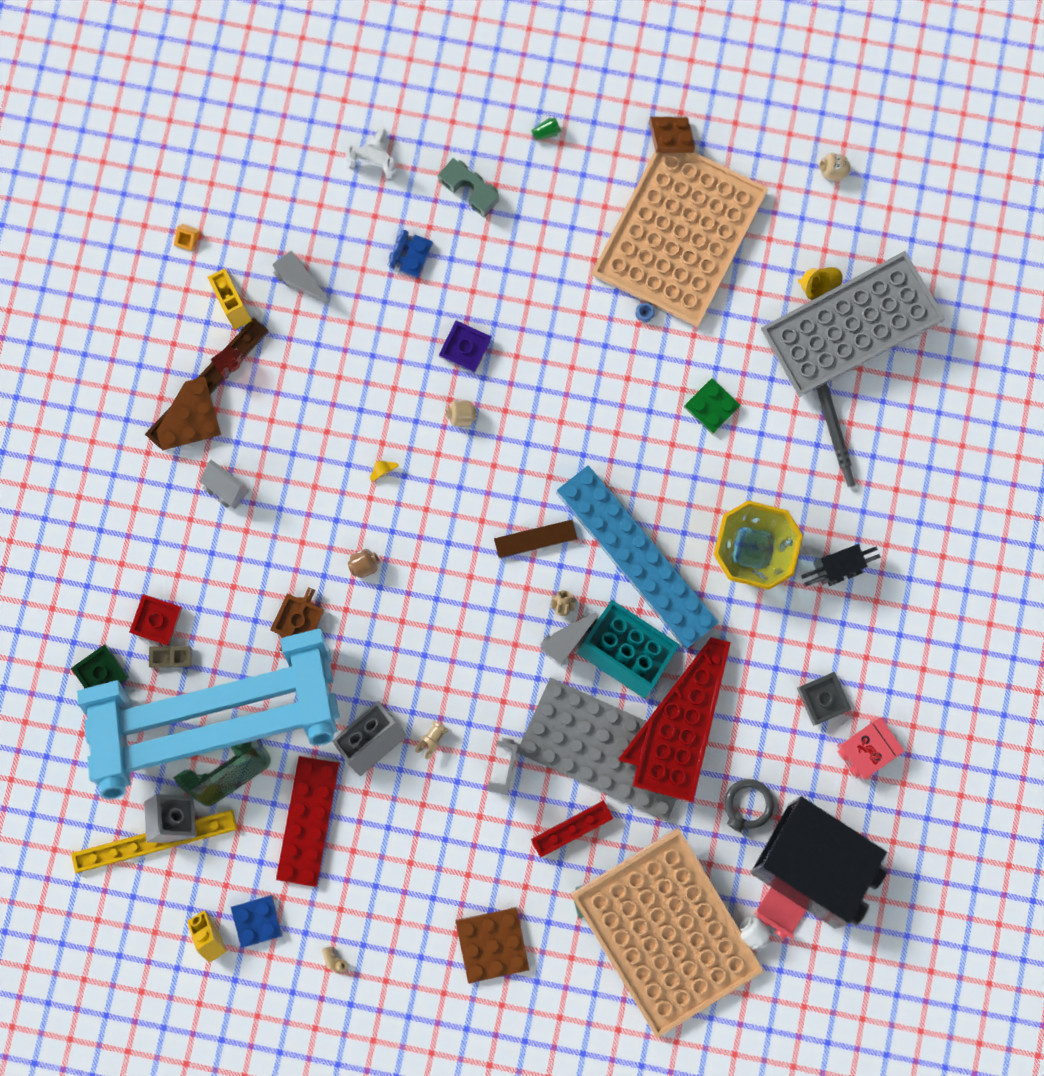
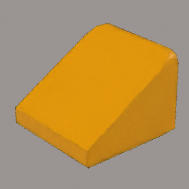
(186, 237)

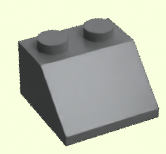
(223, 484)
(169, 818)

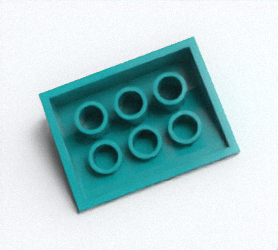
(628, 649)

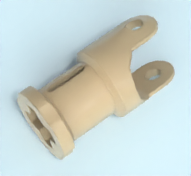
(431, 739)

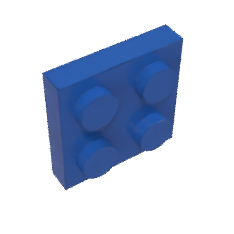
(256, 921)

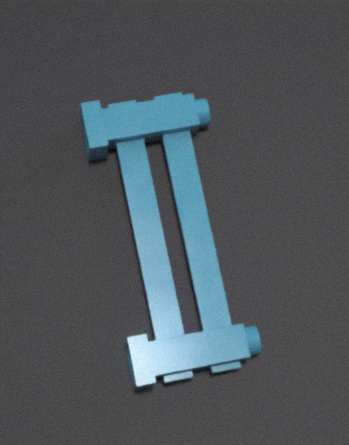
(113, 717)

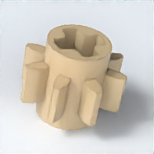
(563, 603)

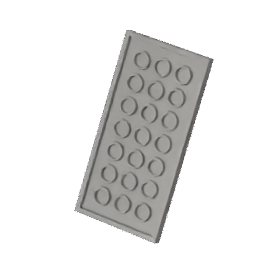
(852, 324)
(584, 742)

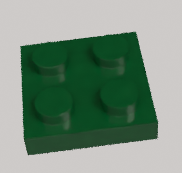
(99, 668)

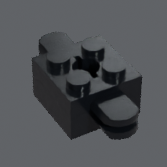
(843, 563)

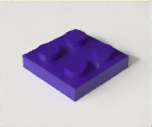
(465, 346)

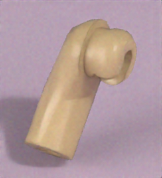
(332, 962)

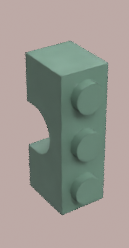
(457, 175)

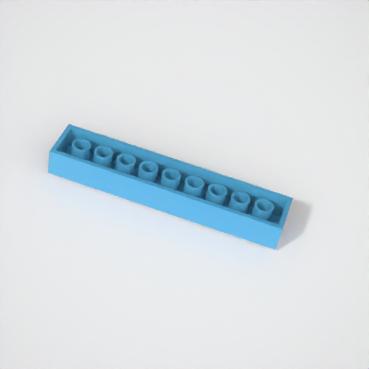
(636, 557)

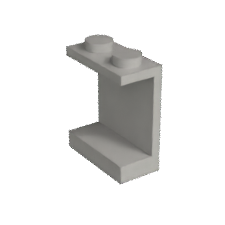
(498, 787)

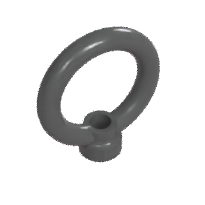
(736, 821)

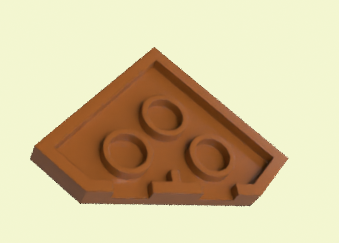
(189, 417)

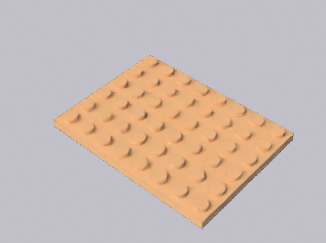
(679, 233)
(667, 932)

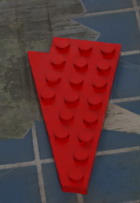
(675, 736)

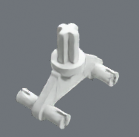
(373, 153)

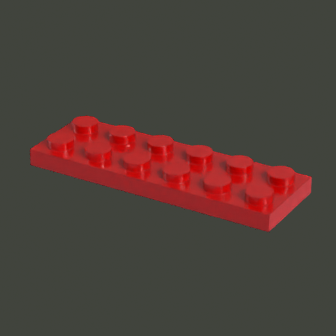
(307, 821)

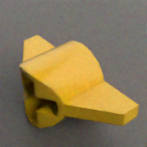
(382, 468)

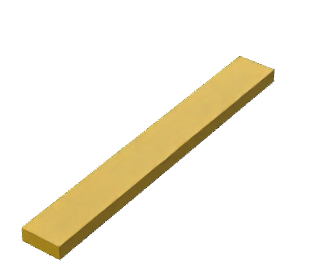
(138, 845)

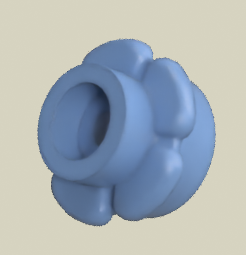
(645, 307)

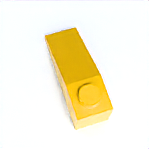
(229, 299)

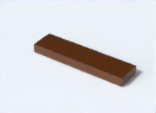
(535, 538)

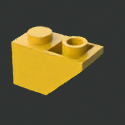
(206, 937)

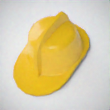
(820, 281)

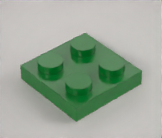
(711, 406)

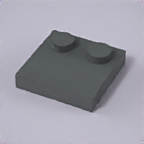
(824, 698)

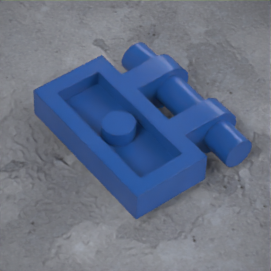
(416, 255)

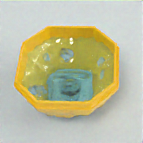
(771, 531)

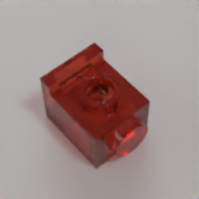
(228, 360)

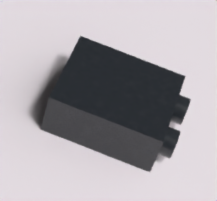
(821, 864)

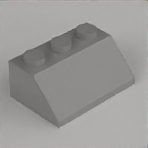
(369, 738)

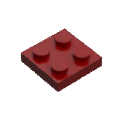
(155, 619)

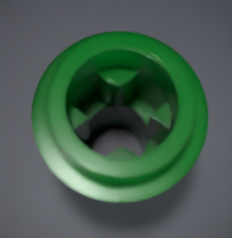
(546, 129)

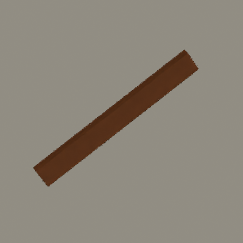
(245, 342)

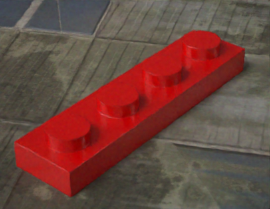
(572, 828)

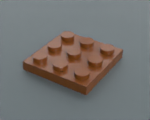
(492, 945)

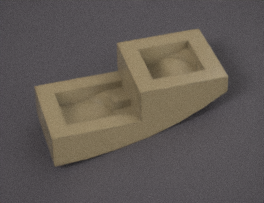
(170, 656)

